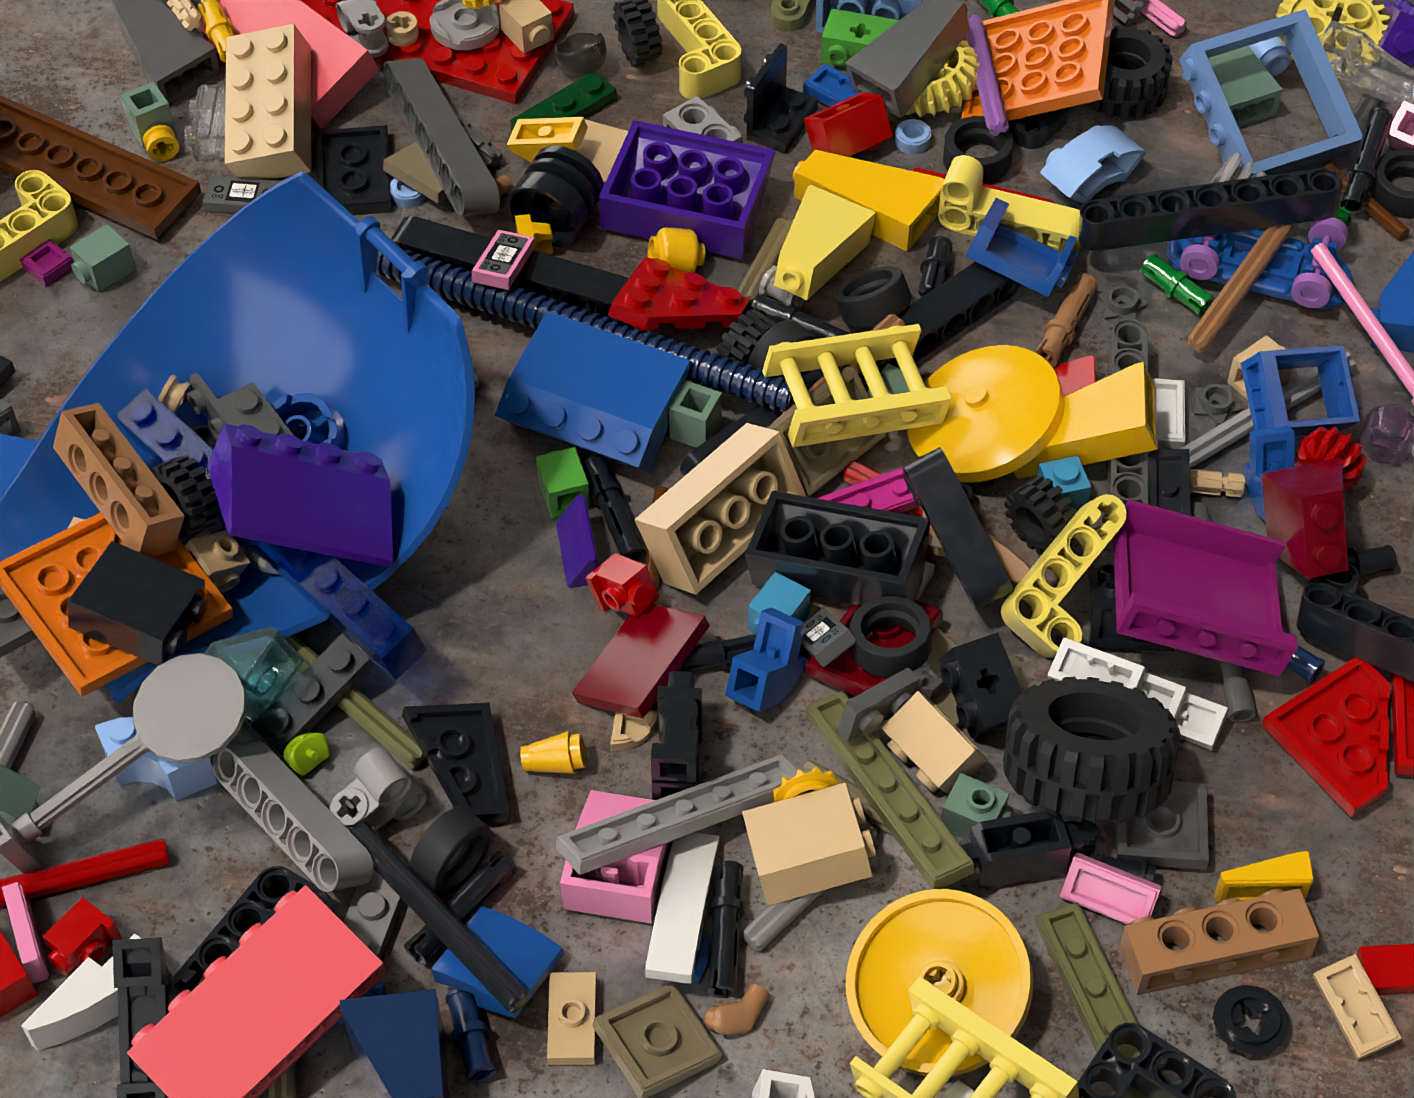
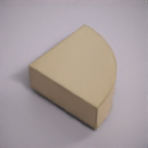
(632, 731)

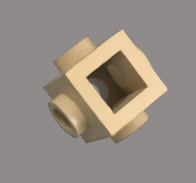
(219, 558)

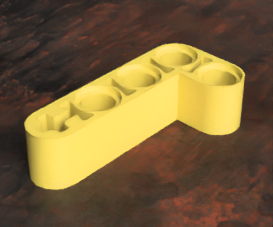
(712, 52)
(967, 202)
(43, 215)
(1068, 569)

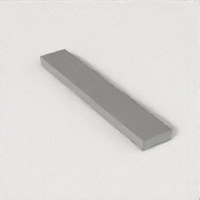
(673, 816)

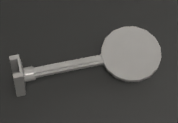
(180, 714)

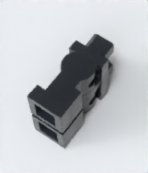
(680, 732)

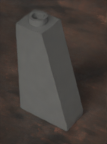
(164, 48)
(909, 53)

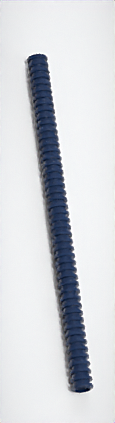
(531, 308)

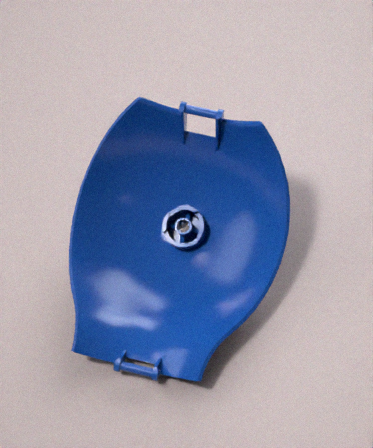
(341, 358)

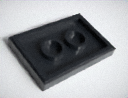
(352, 168)

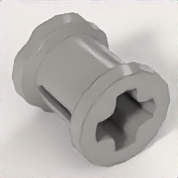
(769, 290)

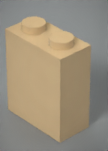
(809, 843)

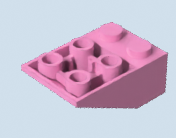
(622, 888)

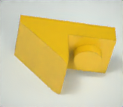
(535, 134)

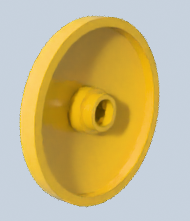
(999, 412)
(953, 944)

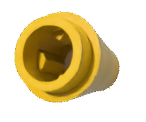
(555, 754)

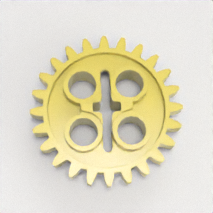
(1355, 14)

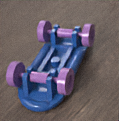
(1289, 275)

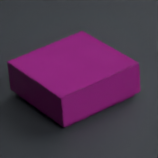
(47, 263)

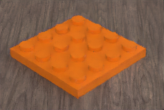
(1048, 57)
(49, 573)

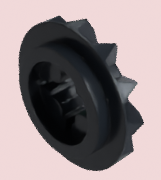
(1256, 1004)

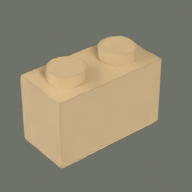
(933, 743)

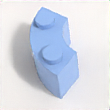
(1092, 162)
(177, 778)

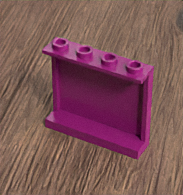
(1200, 588)

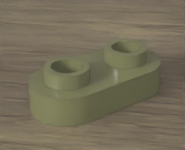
(789, 14)

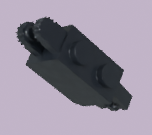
(1026, 847)

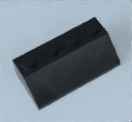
(839, 548)

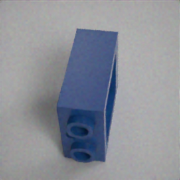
(1266, 392)

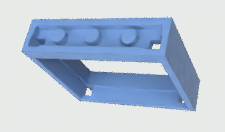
(1316, 74)

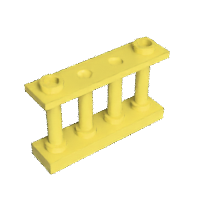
(856, 417)
(969, 1035)

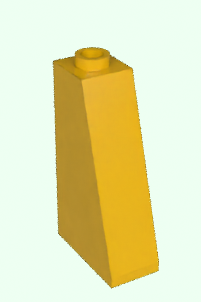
(901, 198)
(1104, 421)

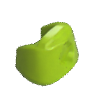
(306, 752)

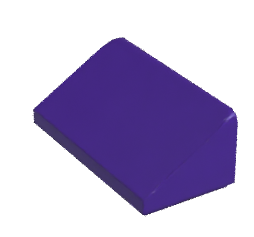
(577, 543)

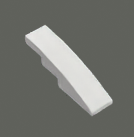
(1196, 717)
(682, 908)

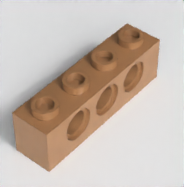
(118, 480)
(1156, 967)

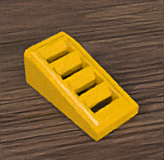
(1252, 880)

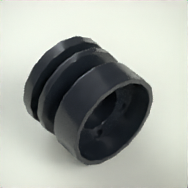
(557, 190)

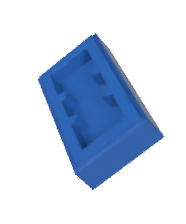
(829, 85)

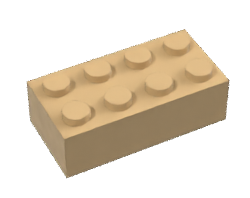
(268, 103)
(716, 507)

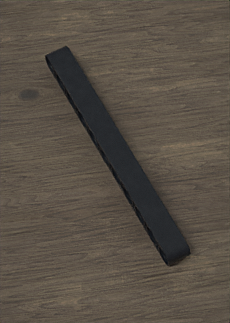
(940, 316)

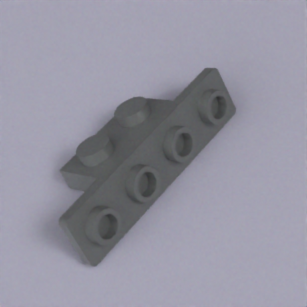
(237, 408)

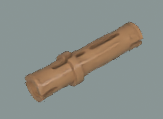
(1061, 330)

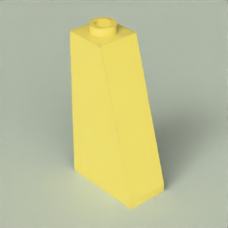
(821, 241)

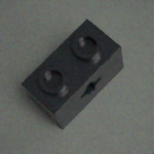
(983, 664)

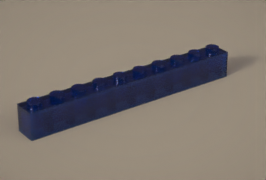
(314, 575)

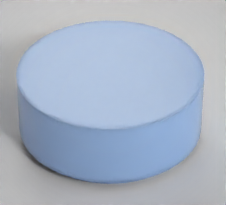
(912, 136)
(404, 195)

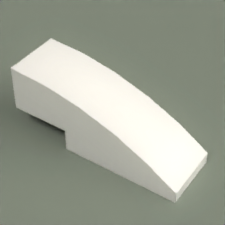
(76, 1007)

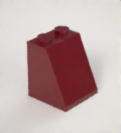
(1309, 513)

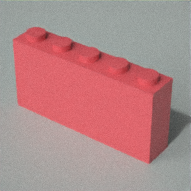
(337, 61)
(259, 1005)

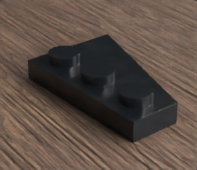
(463, 755)

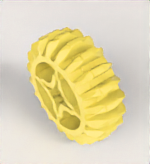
(951, 84)

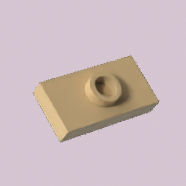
(1356, 1007)
(571, 1018)

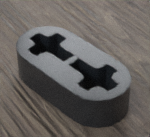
(1047, 127)

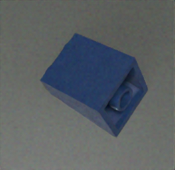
(399, 1043)

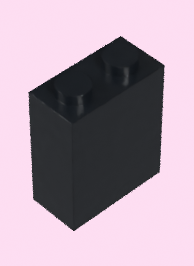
(137, 604)

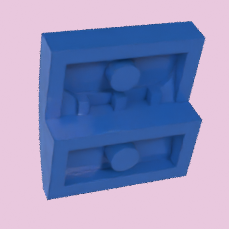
(517, 946)

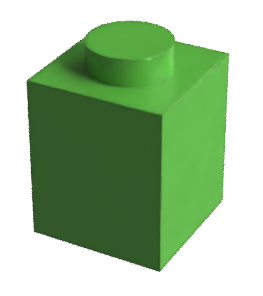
(561, 479)

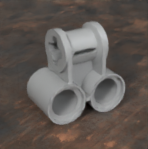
(378, 793)

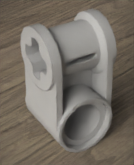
(364, 24)

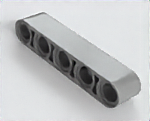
(293, 816)

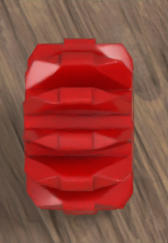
(1330, 444)

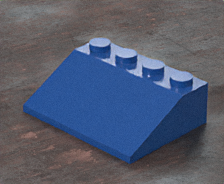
(594, 391)

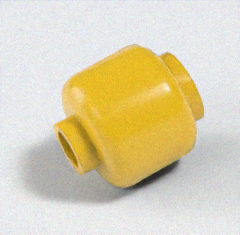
(678, 248)

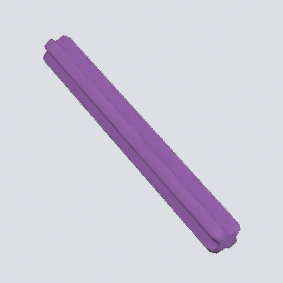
(986, 80)

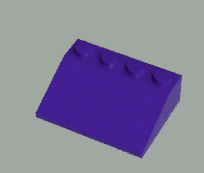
(686, 183)
(303, 494)

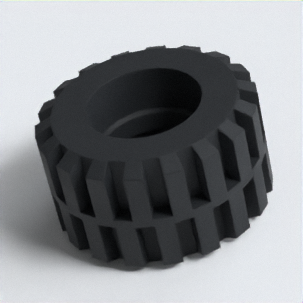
(1135, 73)

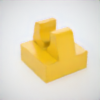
(540, 231)

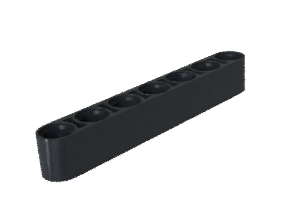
(1209, 209)
(541, 273)

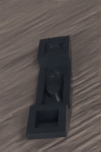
(142, 1000)

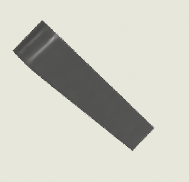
(441, 137)
(1129, 474)

